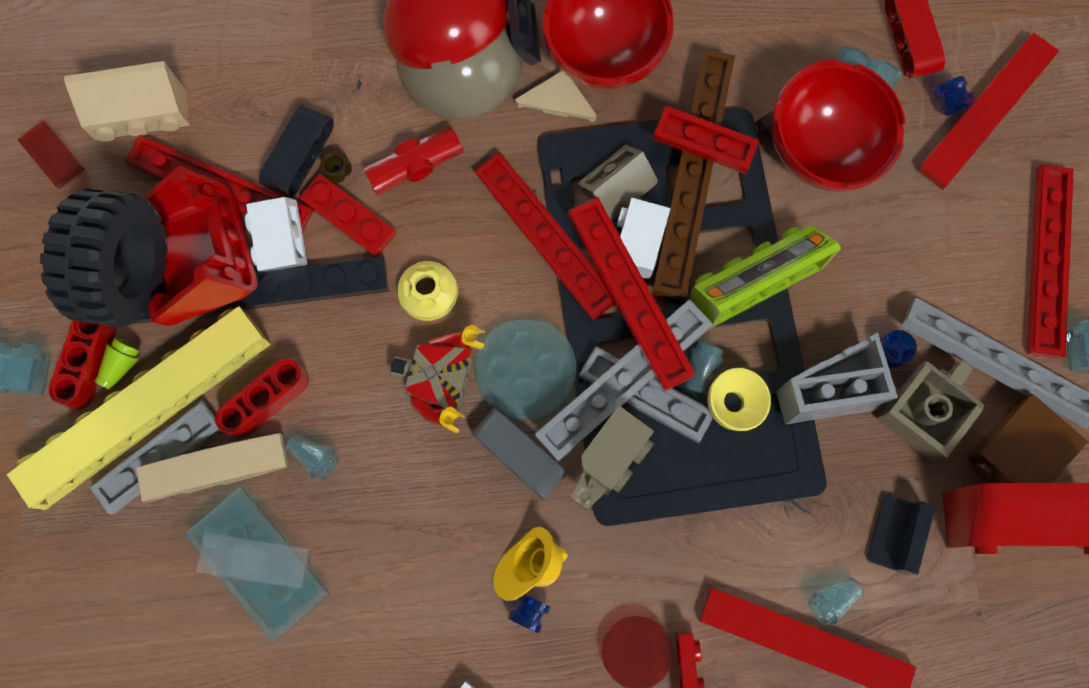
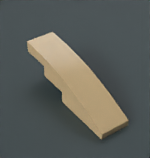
(212, 467)

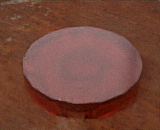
(637, 652)

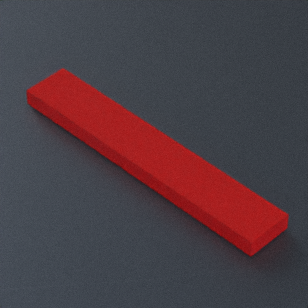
(988, 111)
(161, 160)
(545, 235)
(1050, 262)
(631, 294)
(804, 642)

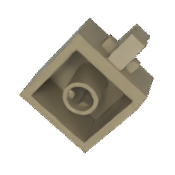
(951, 414)
(609, 455)

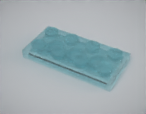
(269, 605)

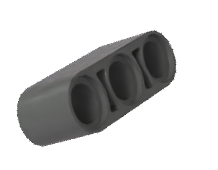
(519, 453)

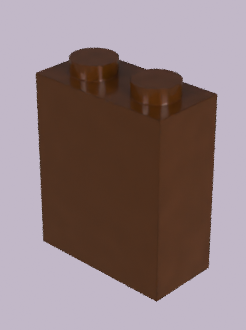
(1027, 445)

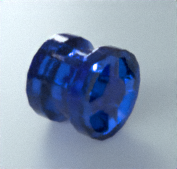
(954, 95)
(902, 344)
(529, 613)

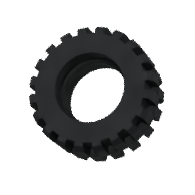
(103, 257)

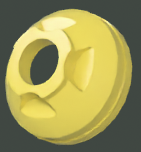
(433, 305)
(753, 395)

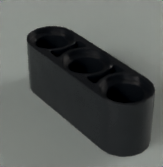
(296, 151)

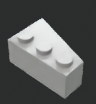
(843, 385)

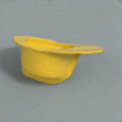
(528, 564)

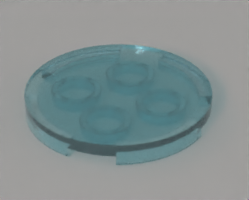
(526, 369)

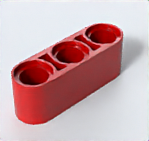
(915, 37)
(69, 373)
(246, 404)

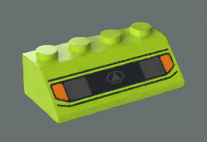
(763, 273)

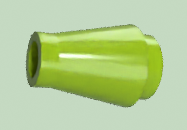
(116, 362)

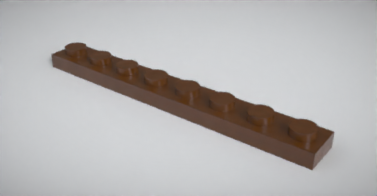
(692, 182)

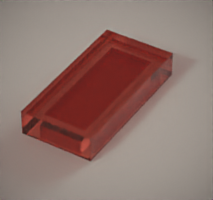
(51, 154)

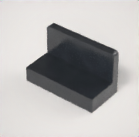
(901, 535)

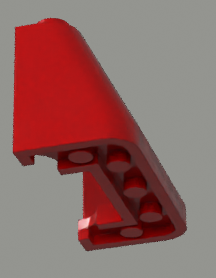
(205, 247)

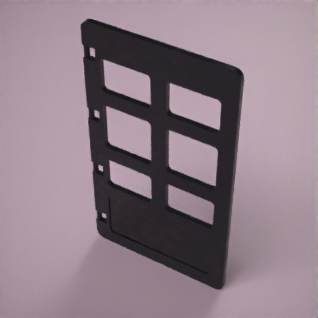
(727, 465)

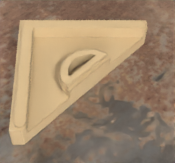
(557, 97)

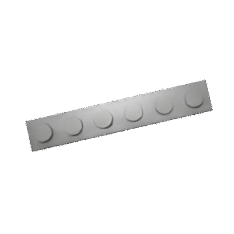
(997, 361)
(615, 387)

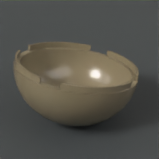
(468, 86)

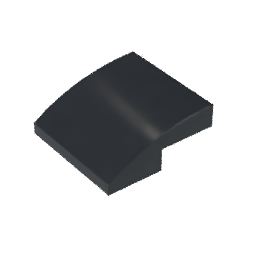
(524, 30)

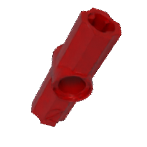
(413, 160)

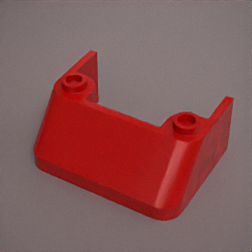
(1017, 516)

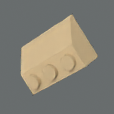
(128, 101)

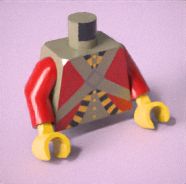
(439, 375)

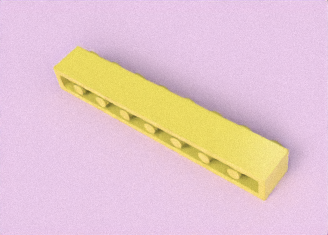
(137, 409)

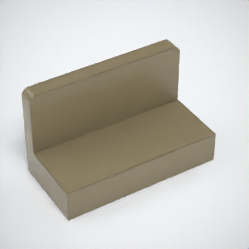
(619, 179)

